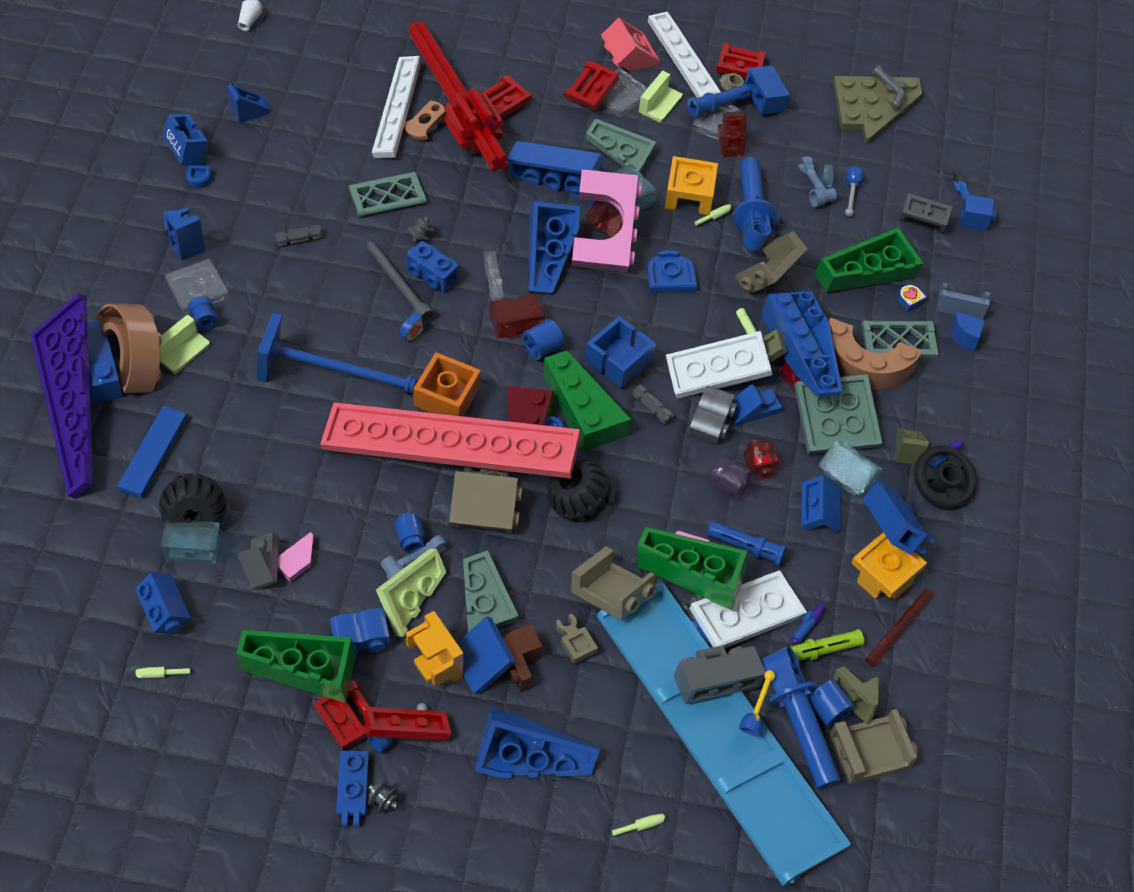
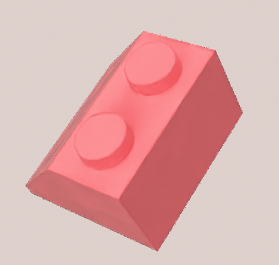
(629, 46)

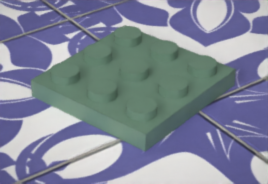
(839, 417)

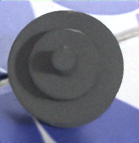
(421, 228)
(383, 796)

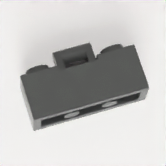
(718, 674)

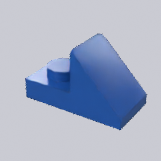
(755, 405)

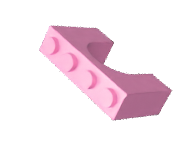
(620, 192)

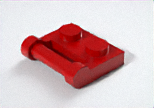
(738, 60)
(596, 88)
(509, 99)
(341, 719)

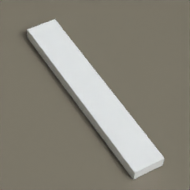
(682, 54)
(396, 107)

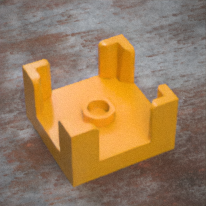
(691, 181)

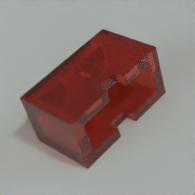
(515, 316)

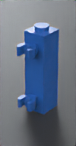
(896, 518)

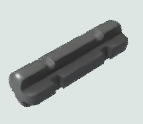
(298, 235)
(652, 404)

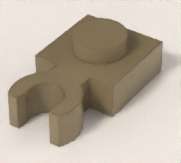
(576, 641)

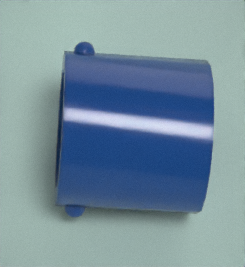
(543, 339)
(831, 703)

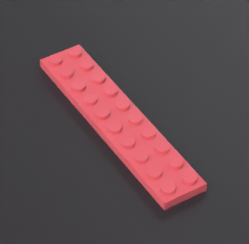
(451, 440)

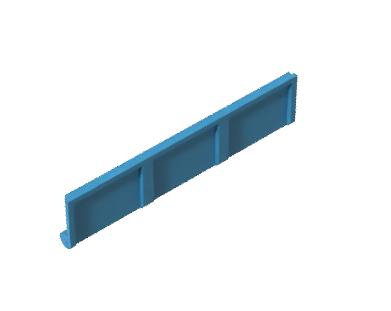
(746, 770)

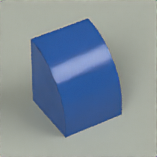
(966, 330)

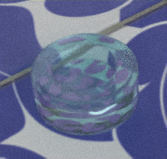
(827, 175)

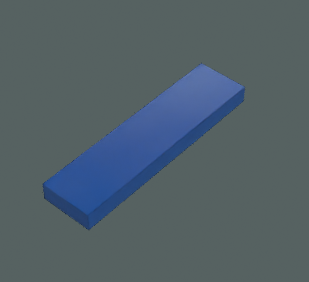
(152, 452)

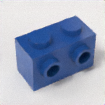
(767, 90)

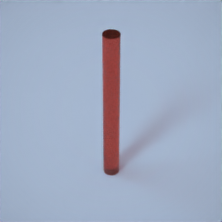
(899, 627)

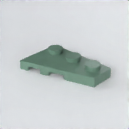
(621, 144)
(486, 592)

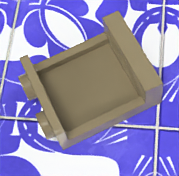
(782, 254)
(484, 501)
(611, 586)
(874, 747)

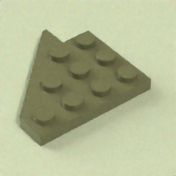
(866, 103)

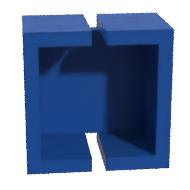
(613, 351)

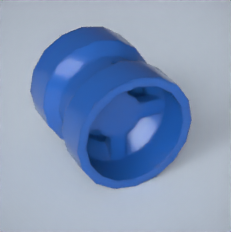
(203, 314)

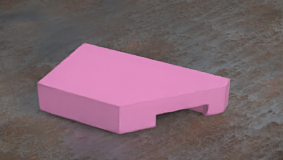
(296, 558)

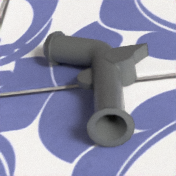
(897, 87)

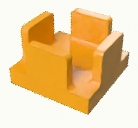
(886, 568)
(440, 653)

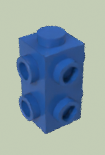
(432, 267)
(162, 603)

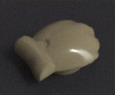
(731, 81)

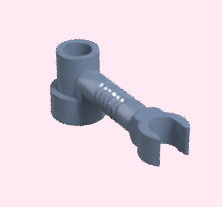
(819, 195)
(393, 566)

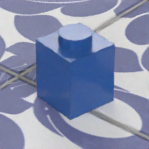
(977, 212)

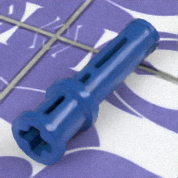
(710, 101)
(758, 546)

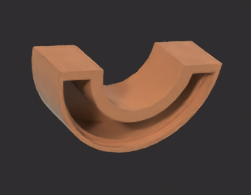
(137, 342)
(883, 369)

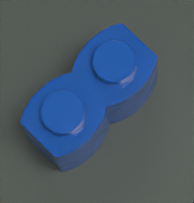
(365, 628)

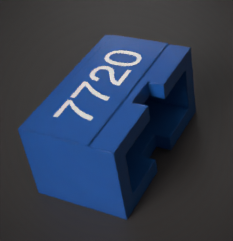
(184, 139)

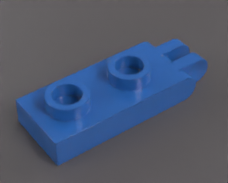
(352, 786)

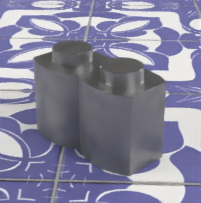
(712, 415)

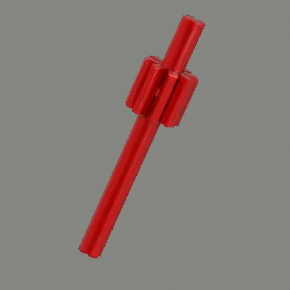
(469, 114)

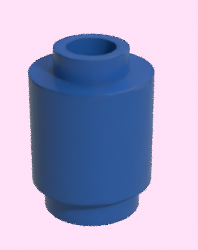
(410, 532)

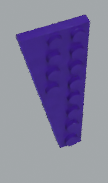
(64, 373)

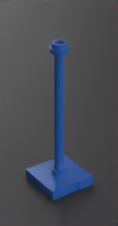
(272, 348)

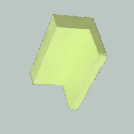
(659, 98)
(181, 345)

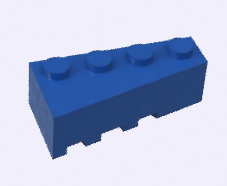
(552, 166)

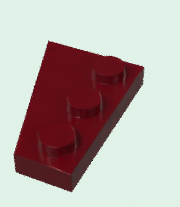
(530, 405)

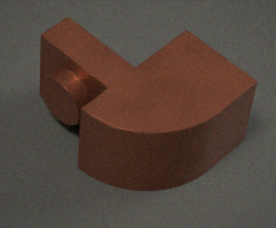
(525, 649)

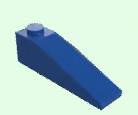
(102, 370)
(523, 747)

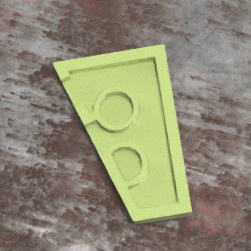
(408, 589)

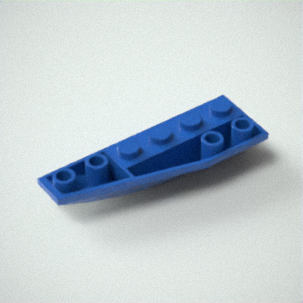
(806, 339)

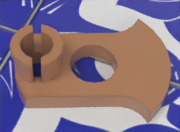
(420, 131)

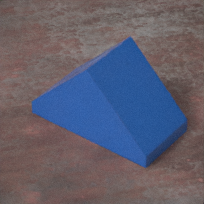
(246, 104)

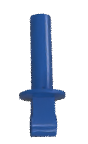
(754, 215)
(793, 694)

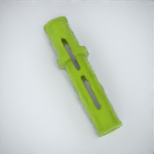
(851, 639)

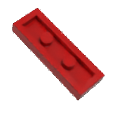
(406, 724)

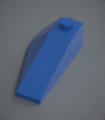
(550, 240)

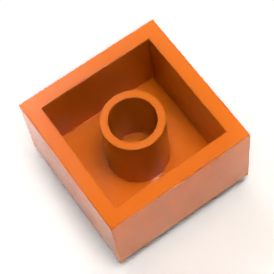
(446, 386)

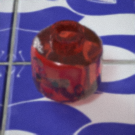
(761, 458)

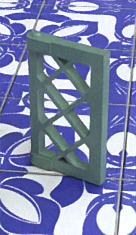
(394, 182)
(910, 326)

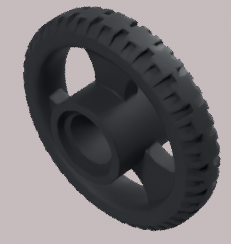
(938, 483)

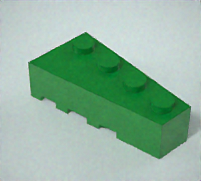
(869, 263)
(584, 402)
(694, 564)
(300, 660)

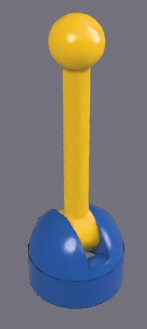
(752, 722)

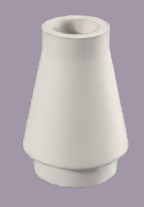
(249, 14)

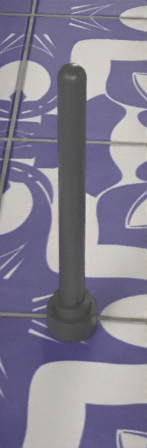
(421, 308)

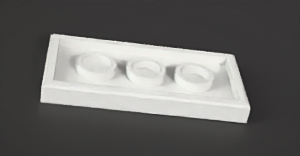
(718, 364)
(757, 609)

